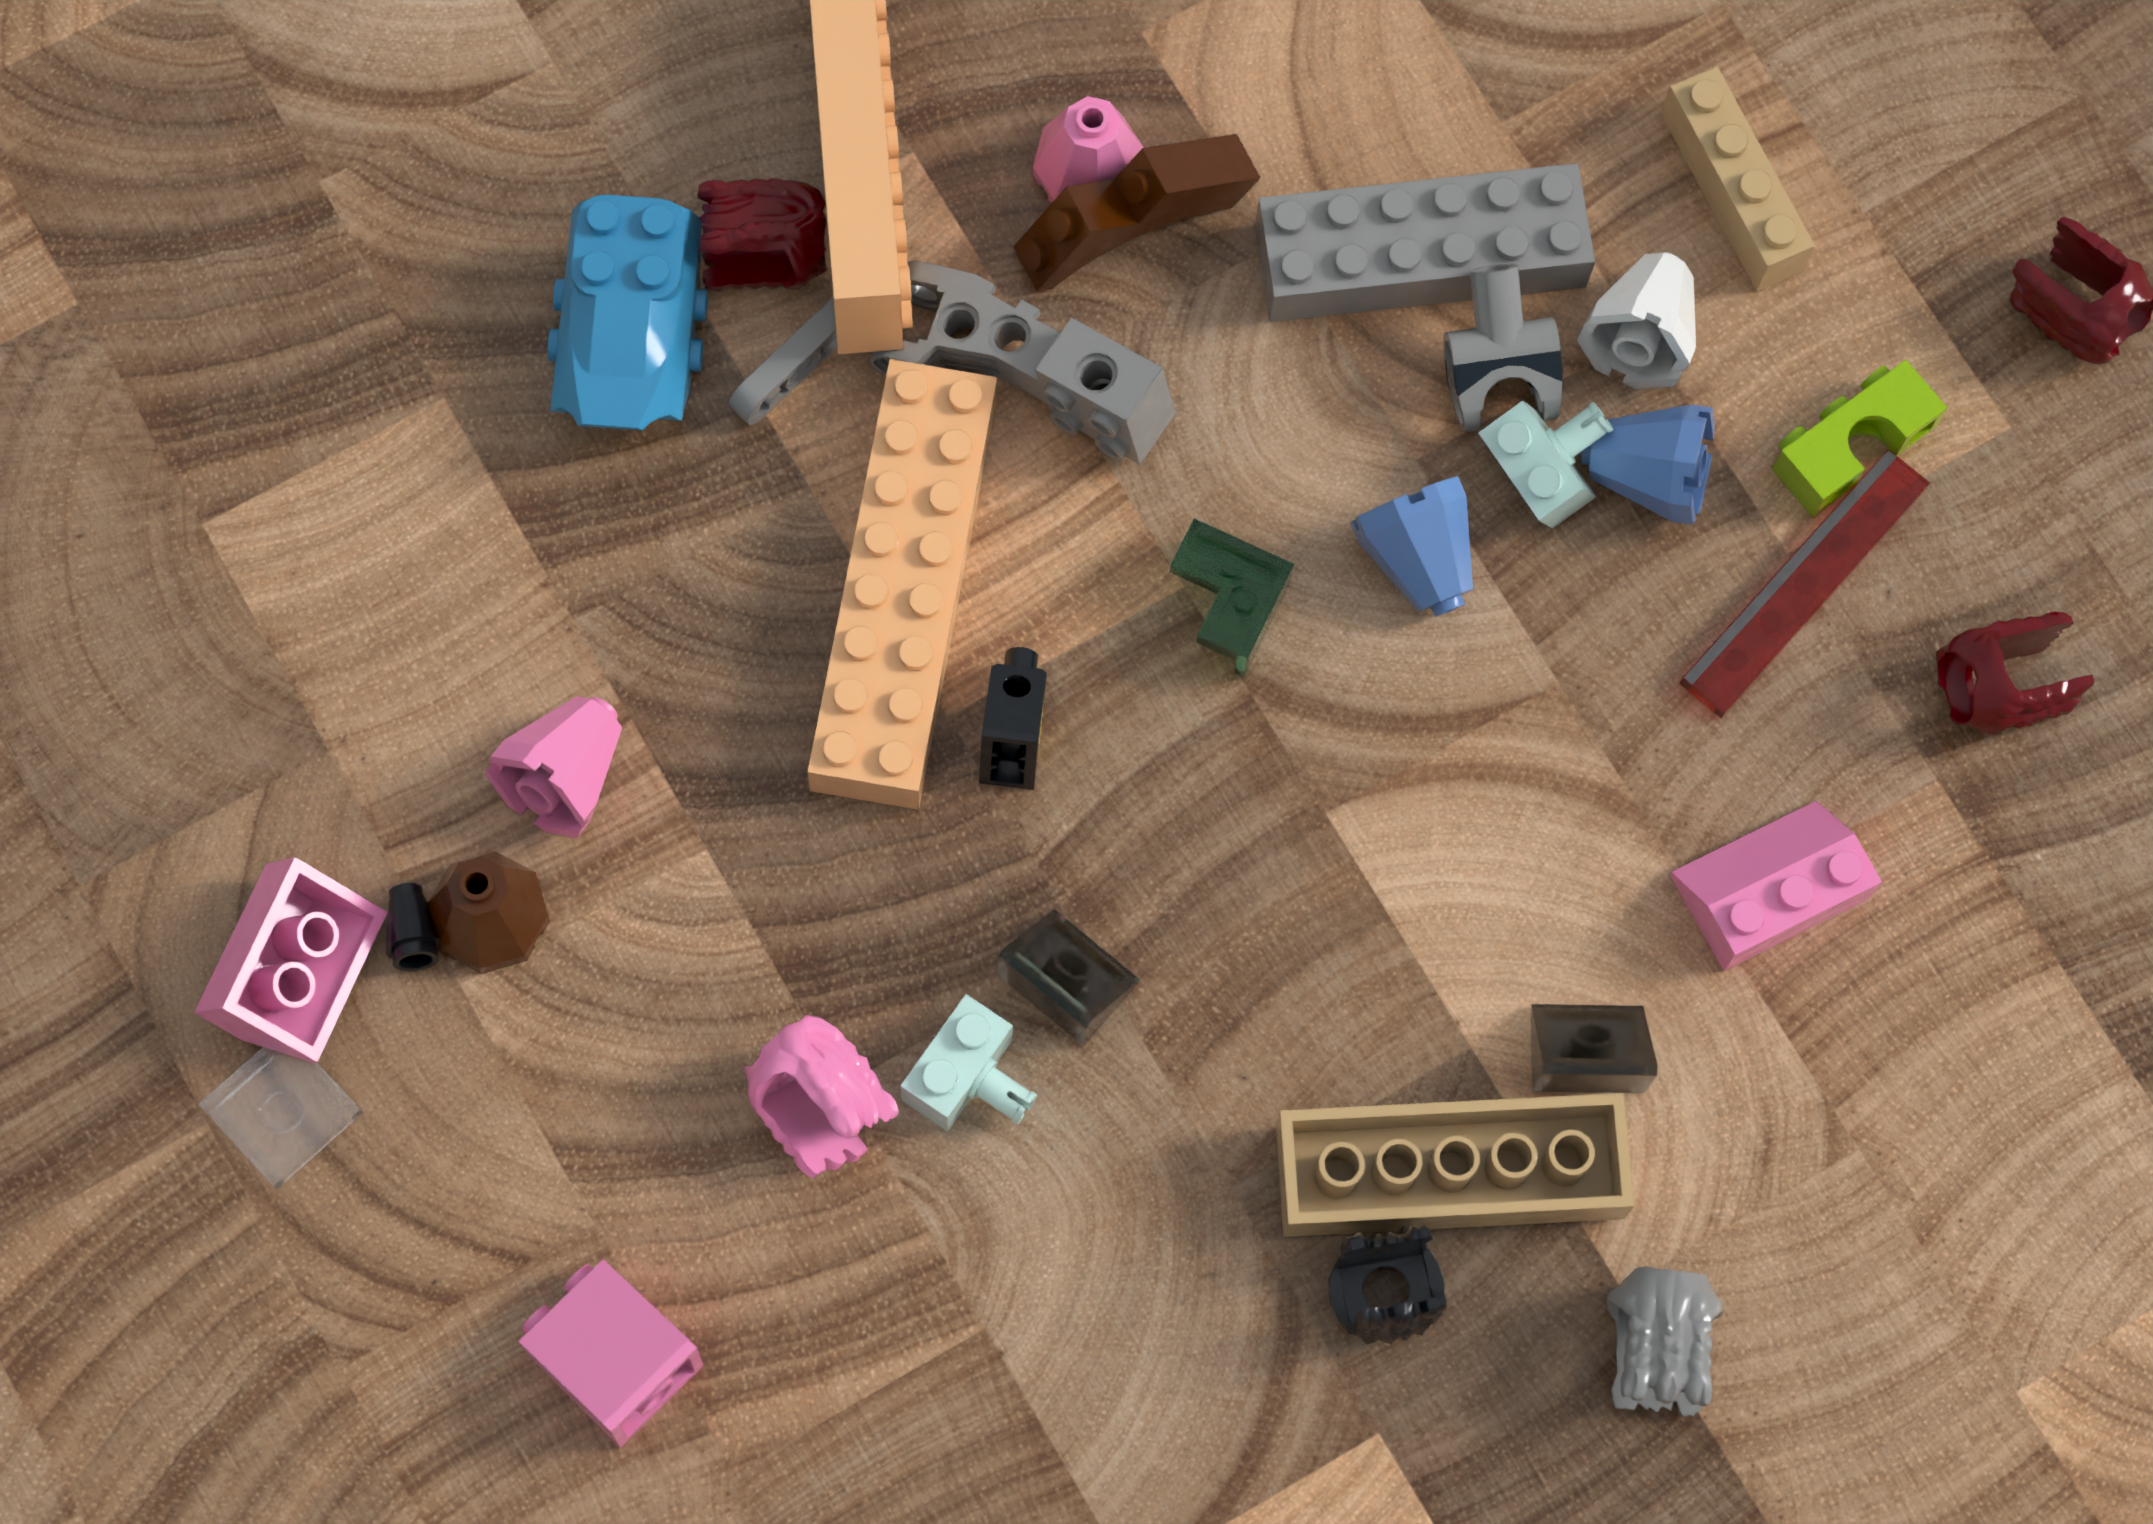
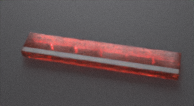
(1804, 583)

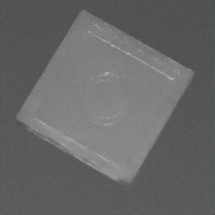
(280, 1112)

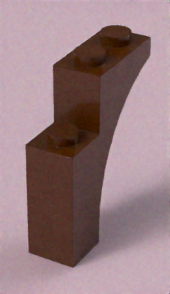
(1150, 192)

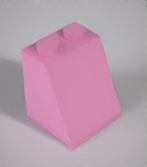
(610, 1351)

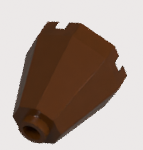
(488, 912)

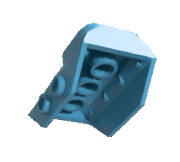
(628, 313)

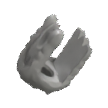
(1663, 1339)

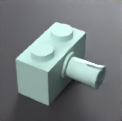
(1543, 459)
(963, 1066)

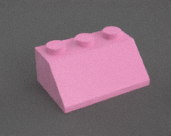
(1776, 883)
(291, 960)

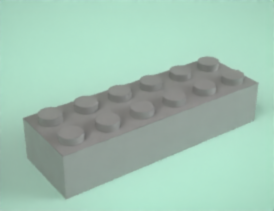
(1421, 240)

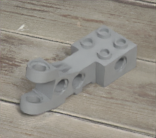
(1077, 372)

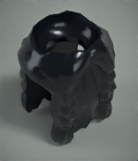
(1408, 1256)

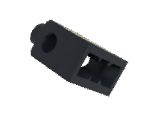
(1013, 721)

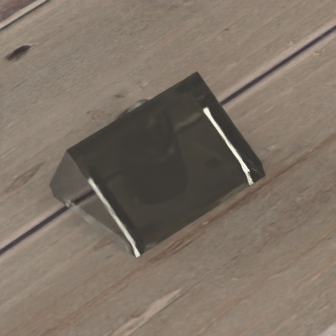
(1066, 975)
(1591, 1049)

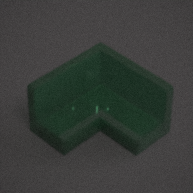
(1247, 585)

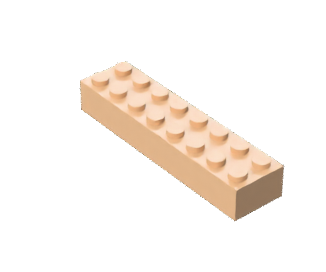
(861, 175)
(903, 585)

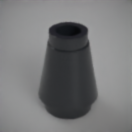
(410, 929)

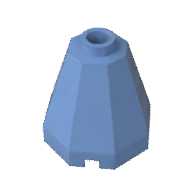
(1657, 460)
(1422, 545)

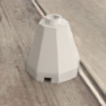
(1644, 324)

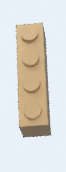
(1737, 179)

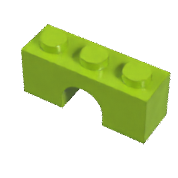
(1891, 408)

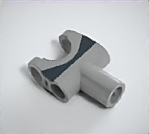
(1502, 349)

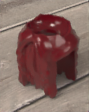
(761, 233)
(2085, 328)
(1994, 700)

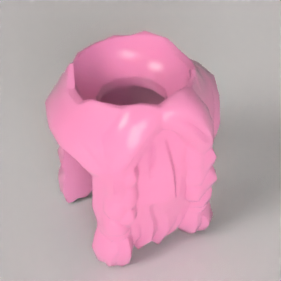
(817, 1095)

